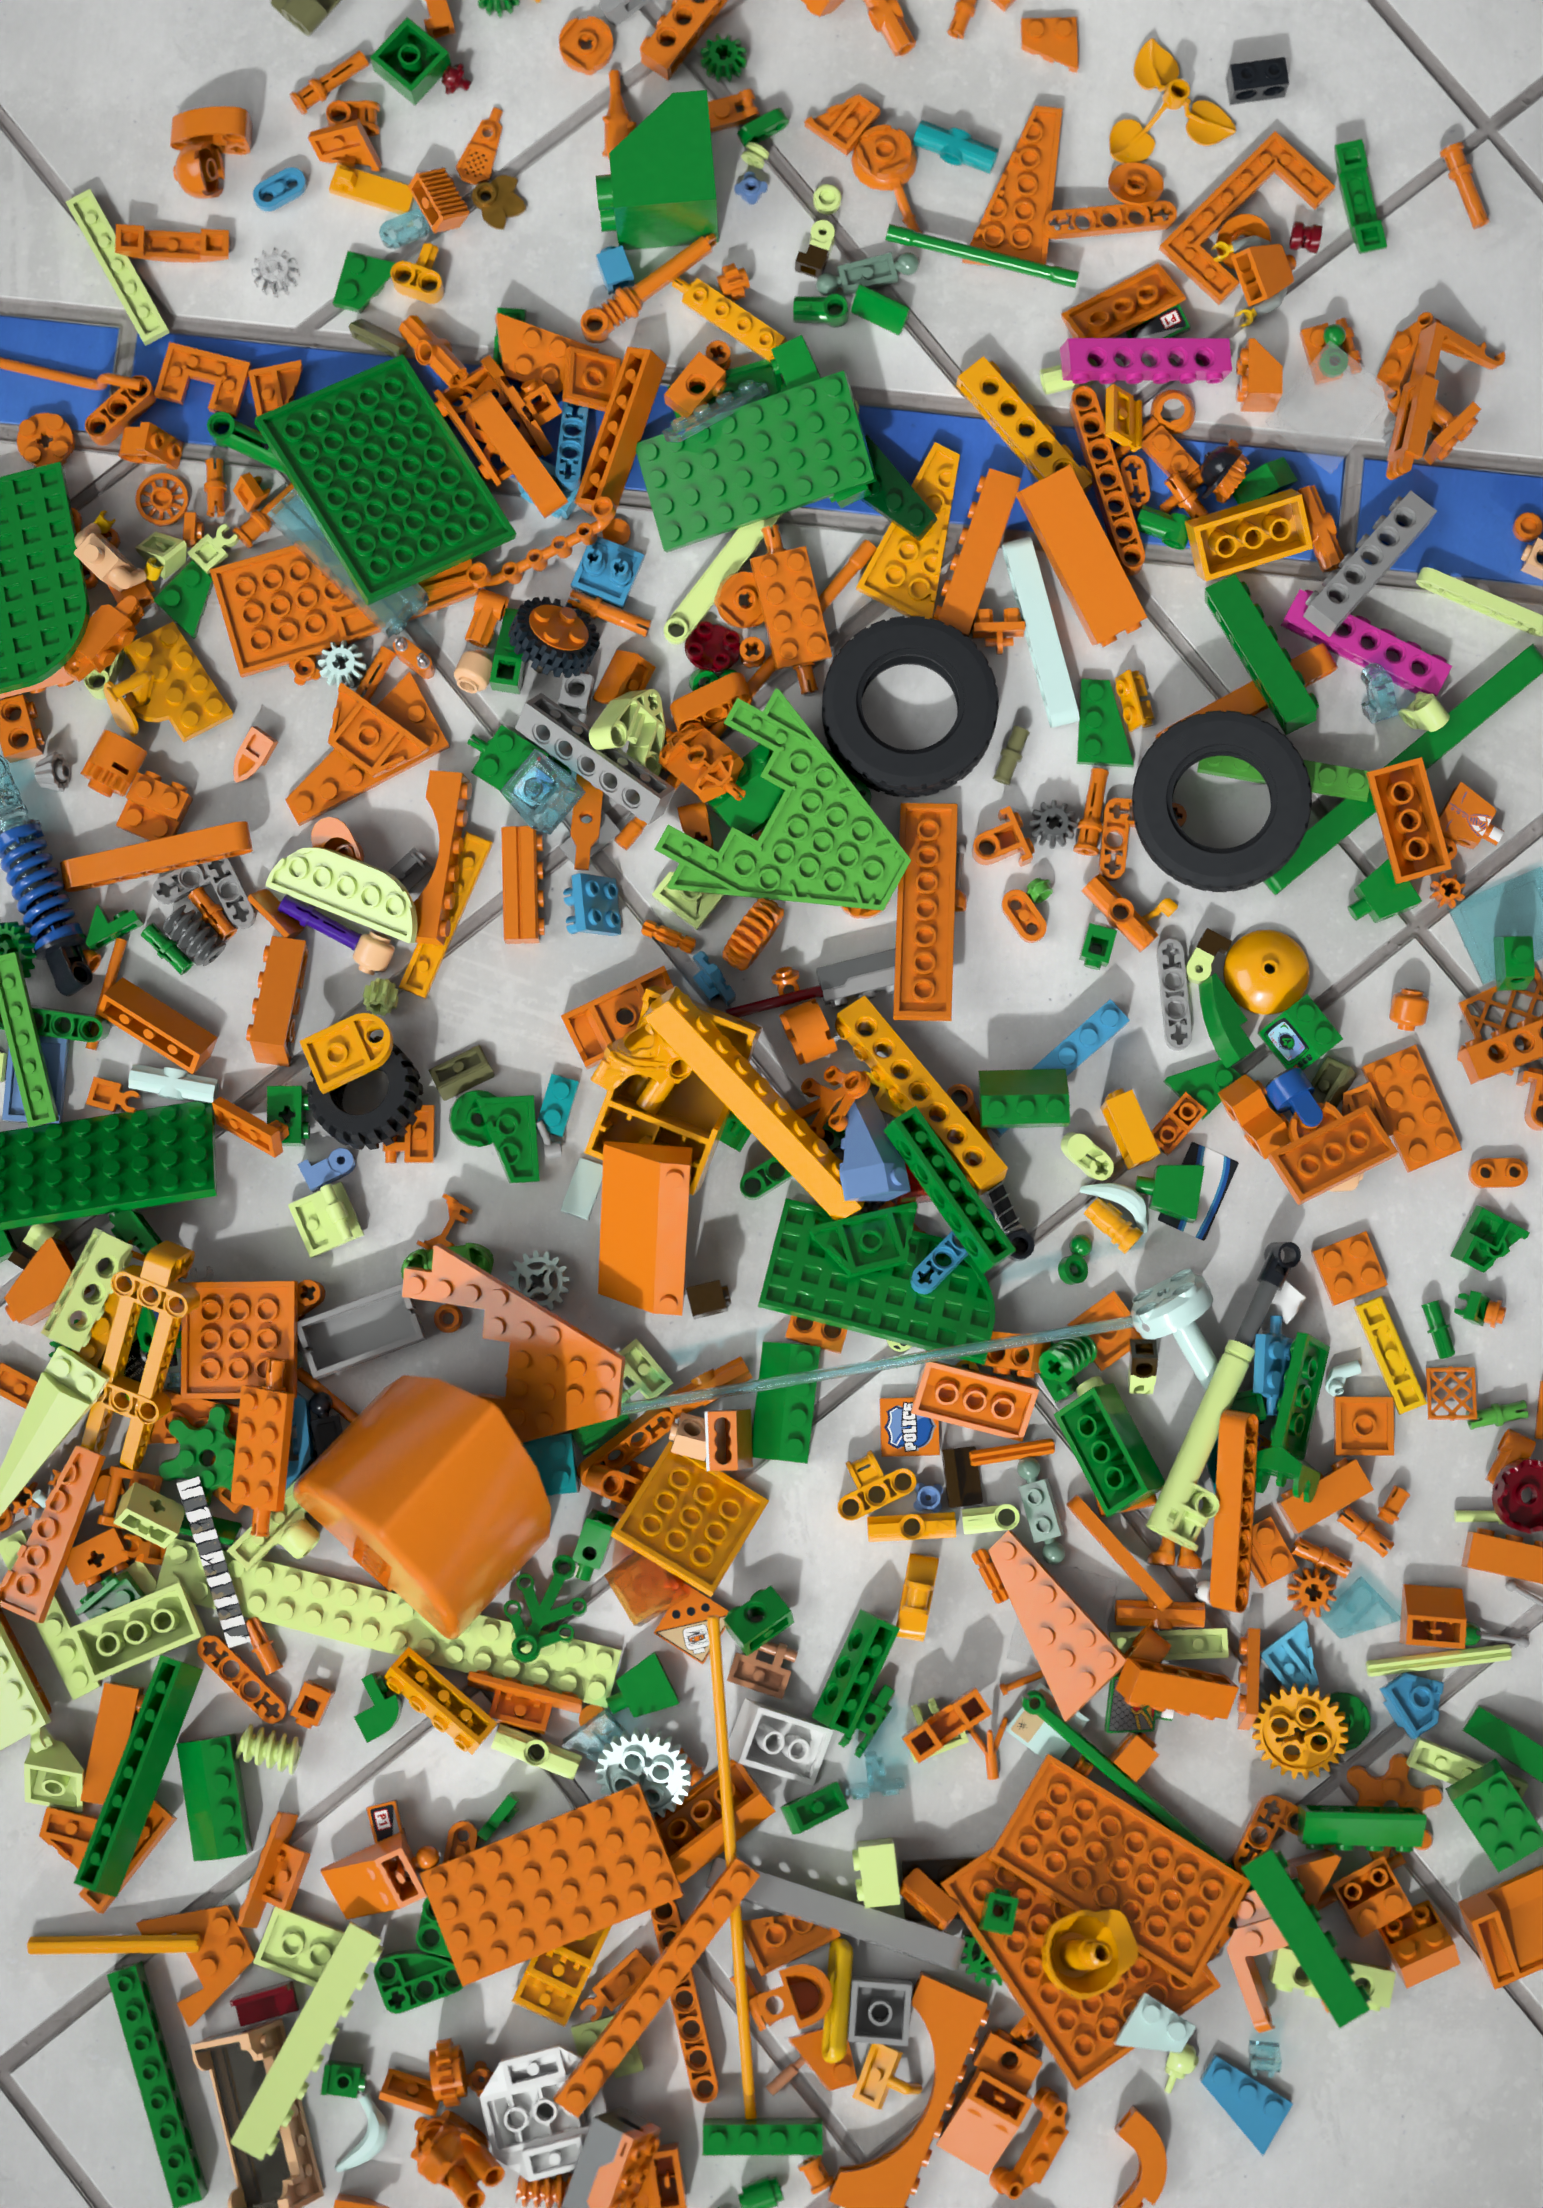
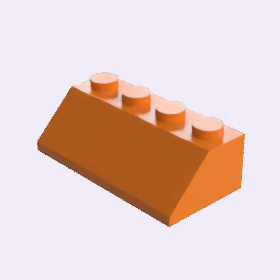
(1408, 820)
(695, 1828)

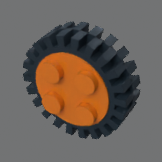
(554, 637)

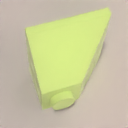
(54, 1778)

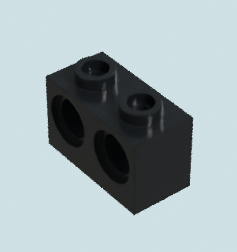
(1257, 80)

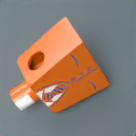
(1468, 818)

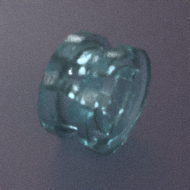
(175, 1378)

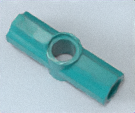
(955, 146)

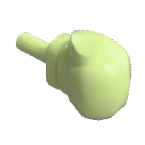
(1179, 2065)

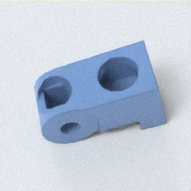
(329, 1170)

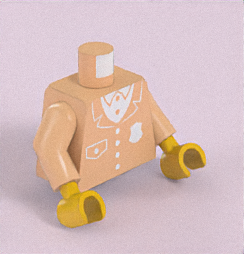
(107, 561)

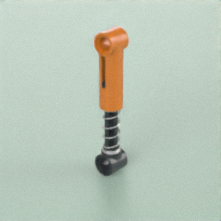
(997, 1194)

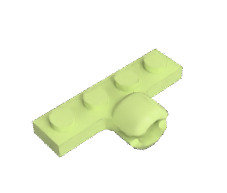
(286, 1529)

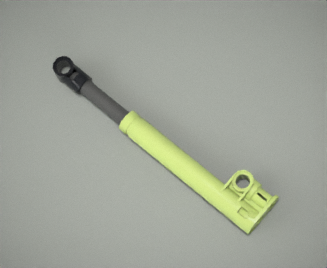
(1177, 1508)

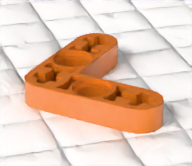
(1121, 827)
(1281, 1820)

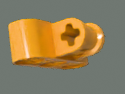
(867, 1479)
(917, 1596)

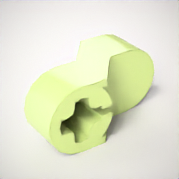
(1077, 1146)

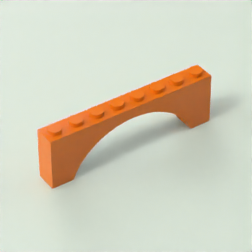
(952, 2022)

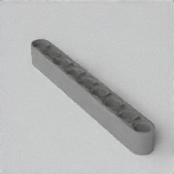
(850, 1919)

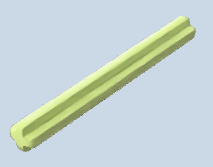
(1438, 1660)

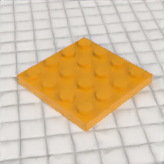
(690, 1519)

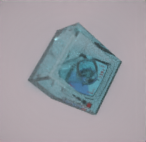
(542, 792)

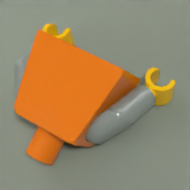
(1262, 272)

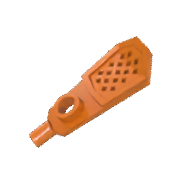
(483, 146)

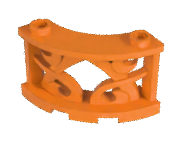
(490, 378)

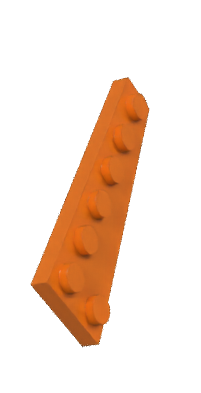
(41, 1561)

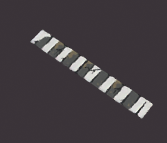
(213, 1562)

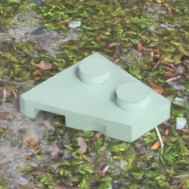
(1154, 2027)

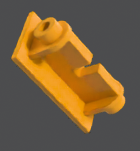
(1135, 712)

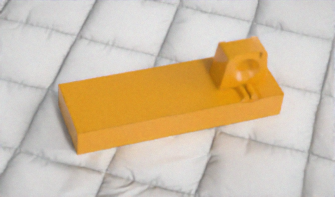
(371, 190)

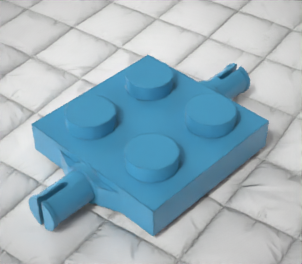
(1270, 1364)

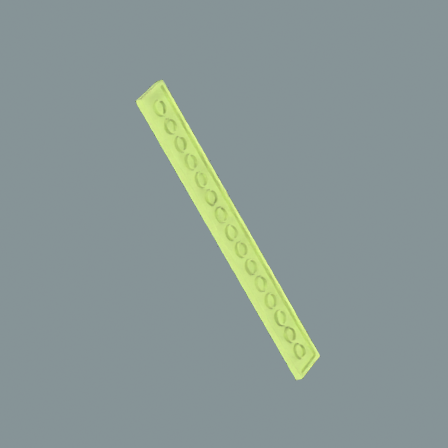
(391, 1625)

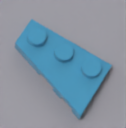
(1247, 2101)

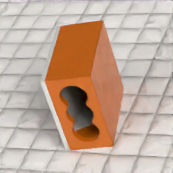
(728, 1439)

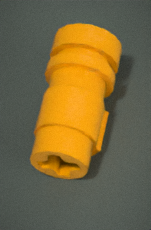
(1109, 1221)

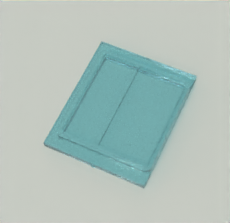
(1503, 910)

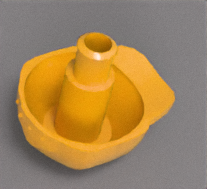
(1088, 1952)

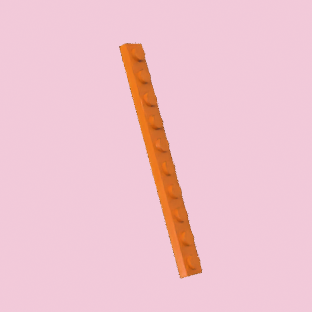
(656, 1987)

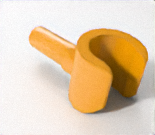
(1167, 906)

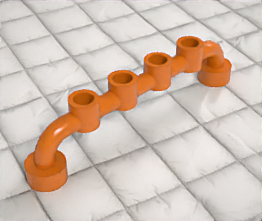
(604, 512)

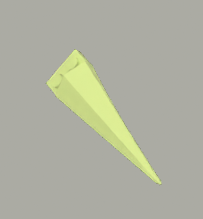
(56, 1406)

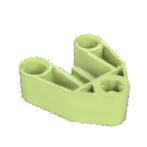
(633, 718)

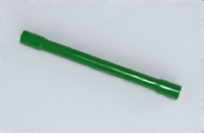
(912, 238)

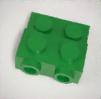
(134, 1229)

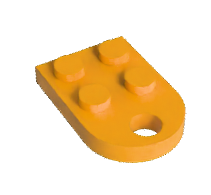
(345, 1050)

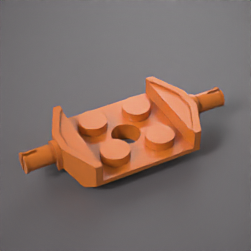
(710, 775)

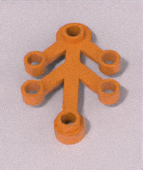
(853, 1087)

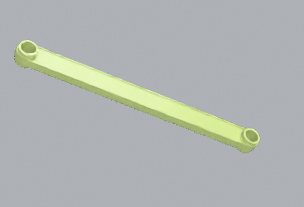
(727, 562)

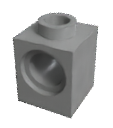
(577, 703)

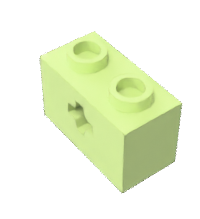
(149, 1515)

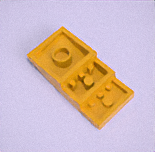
(558, 1976)

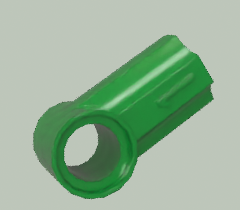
(817, 310)
(1167, 527)

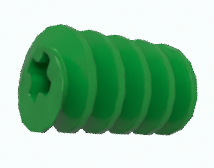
(1067, 1358)

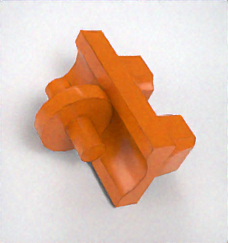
(995, 631)

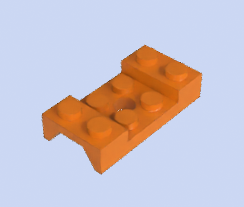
(596, 1022)

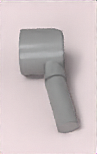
(552, 1149)

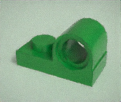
(814, 1808)

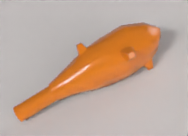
(618, 120)

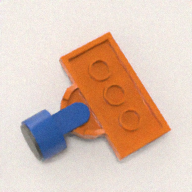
(1324, 1144)

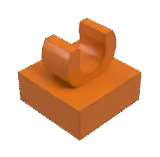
(249, 491)

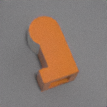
(440, 20)

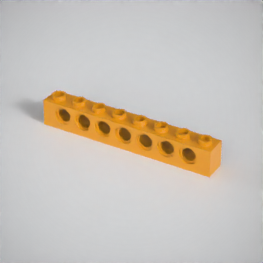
(864, 1016)

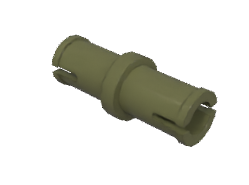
(1011, 755)

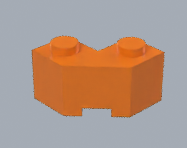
(1247, 1105)

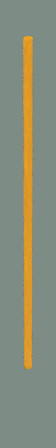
(730, 1852)

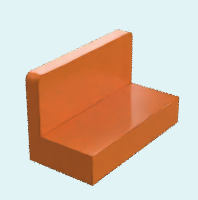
(624, 674)

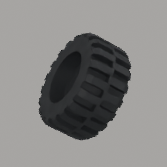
(383, 1122)

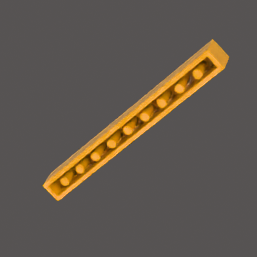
(751, 1099)

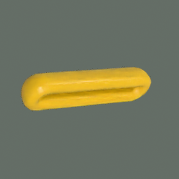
(837, 2018)

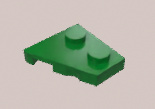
(186, 597)

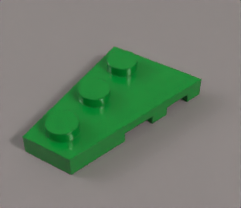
(513, 1134)

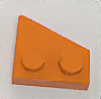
(1051, 39)

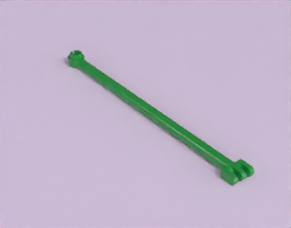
(1115, 1774)

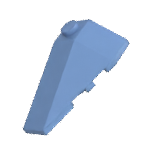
(871, 1162)

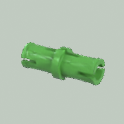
(1499, 1414)

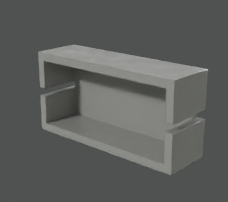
(360, 1331)

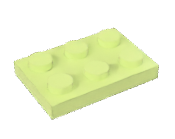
(297, 1946)

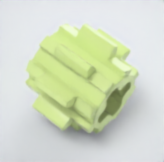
(380, 996)

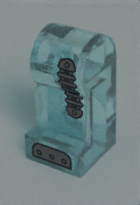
(1380, 694)

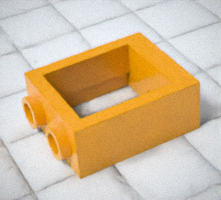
(1129, 1128)

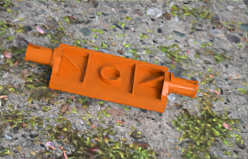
(790, 608)
(263, 1447)

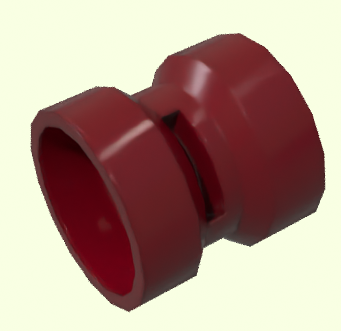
(1312, 237)

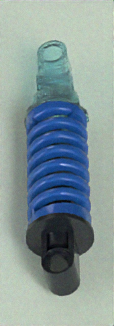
(38, 892)

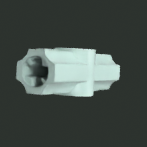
(173, 1083)

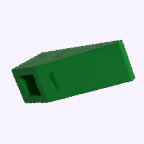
(507, 666)

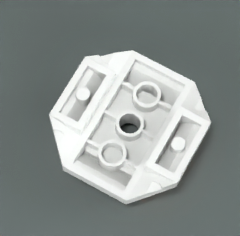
(518, 2132)

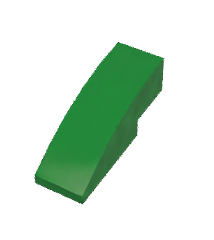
(1224, 1022)
(1506, 1742)

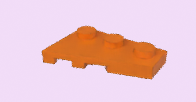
(782, 1940)

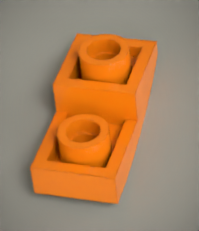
(1177, 1123)

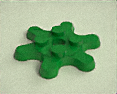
(193, 1442)

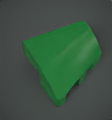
(1486, 1239)

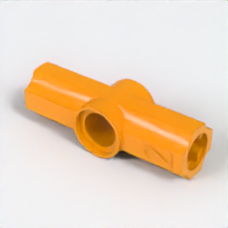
(931, 1527)

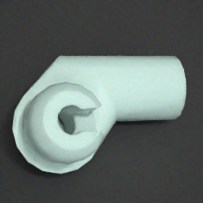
(1338, 1375)

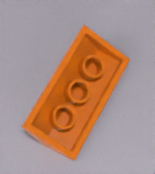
(1124, 305)
(974, 1400)

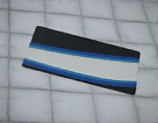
(1215, 1182)

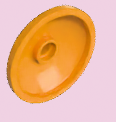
(1254, 987)

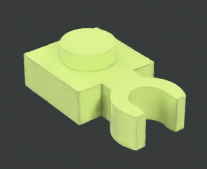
(210, 552)

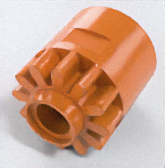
(113, 764)

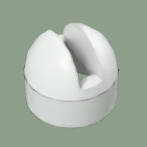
(1203, 1591)

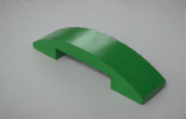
(1357, 197)

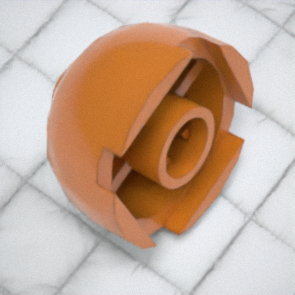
(199, 170)

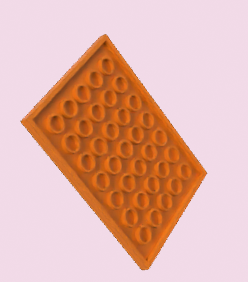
(1072, 2029)

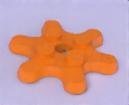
(1394, 1786)

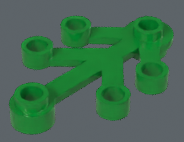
(542, 1613)

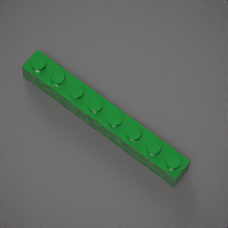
(138, 1776)

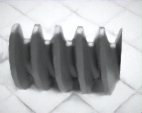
(192, 937)

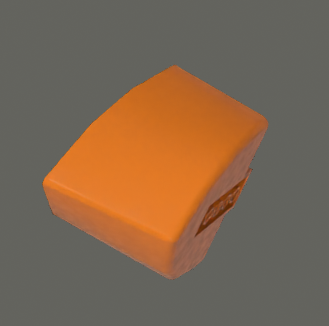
(431, 1499)

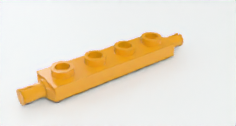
(729, 317)

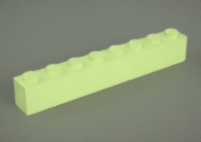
(306, 2040)

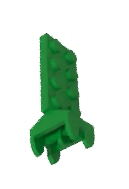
(1295, 1421)

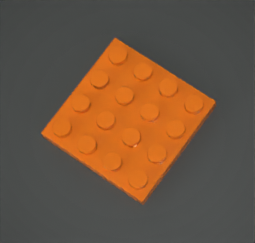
(235, 1334)

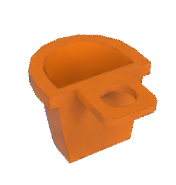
(804, 1994)

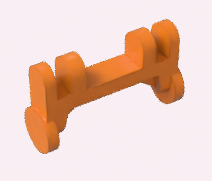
(454, 1209)

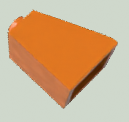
(41, 1283)

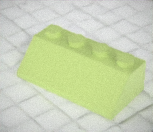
(137, 1632)

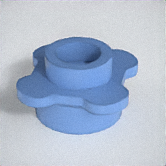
(747, 195)
(921, 1502)

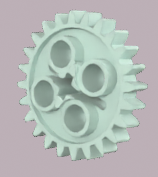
(652, 1752)

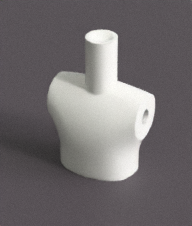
(1285, 1304)

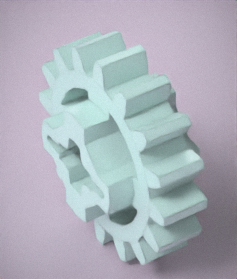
(548, 1271)

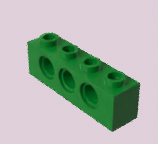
(855, 1672)

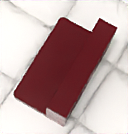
(265, 2003)

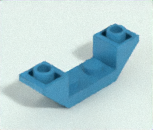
(303, 1442)

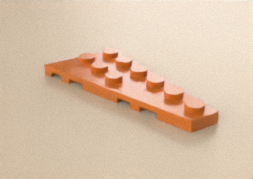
(1024, 193)
(341, 780)

